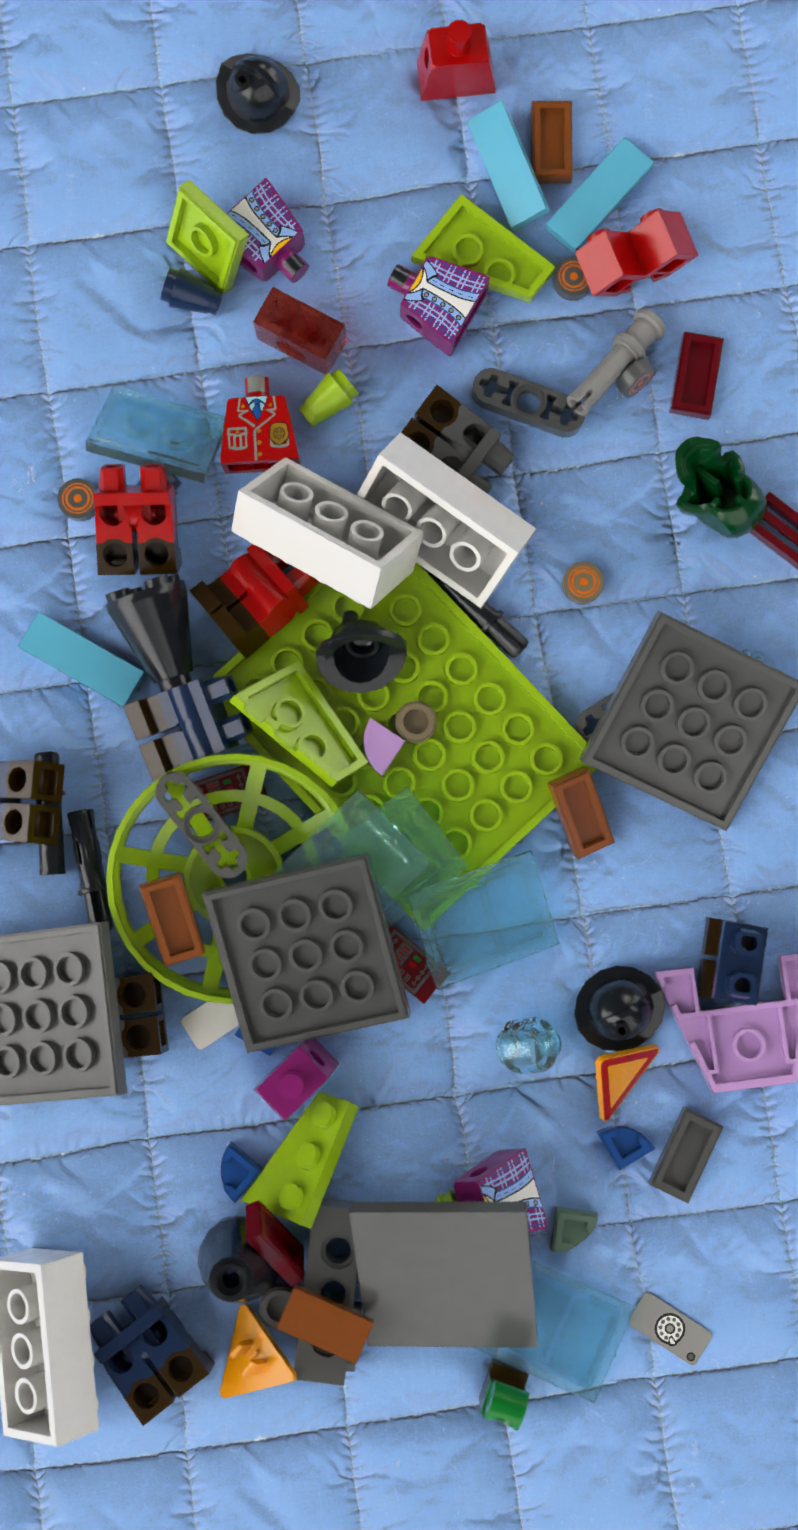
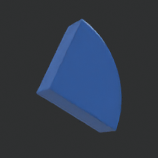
(624, 1144)
(237, 1171)

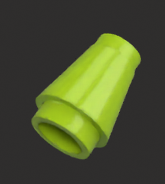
(328, 398)

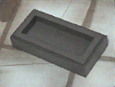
(685, 1155)

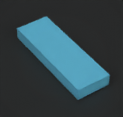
(508, 166)
(599, 195)
(81, 659)

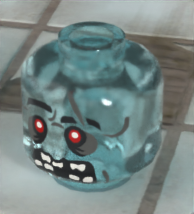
(528, 1045)

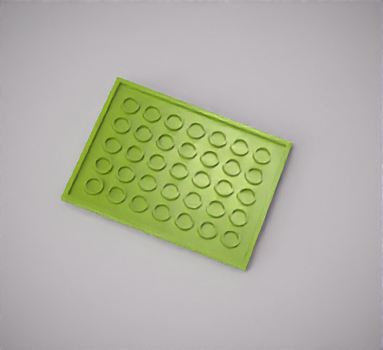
(493, 733)

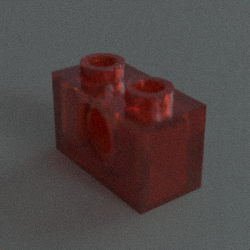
(300, 331)

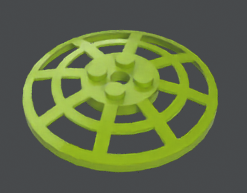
(198, 876)

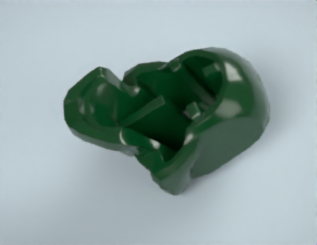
(717, 488)

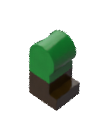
(504, 1394)

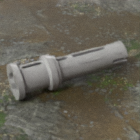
(626, 349)

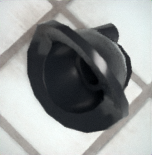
(256, 93)
(361, 655)
(619, 1008)

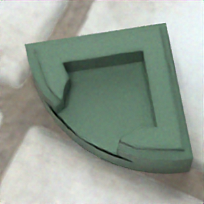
(571, 1227)

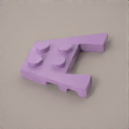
(738, 1043)

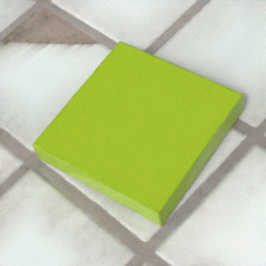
(206, 237)

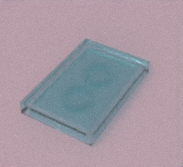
(157, 431)

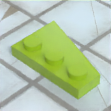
(483, 245)
(302, 722)
(305, 1161)

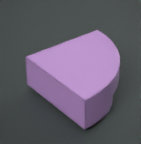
(380, 746)

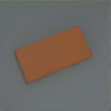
(551, 141)
(580, 812)
(172, 919)
(325, 1324)

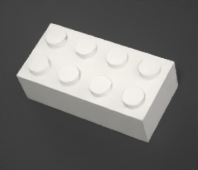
(326, 532)
(466, 532)
(46, 1347)

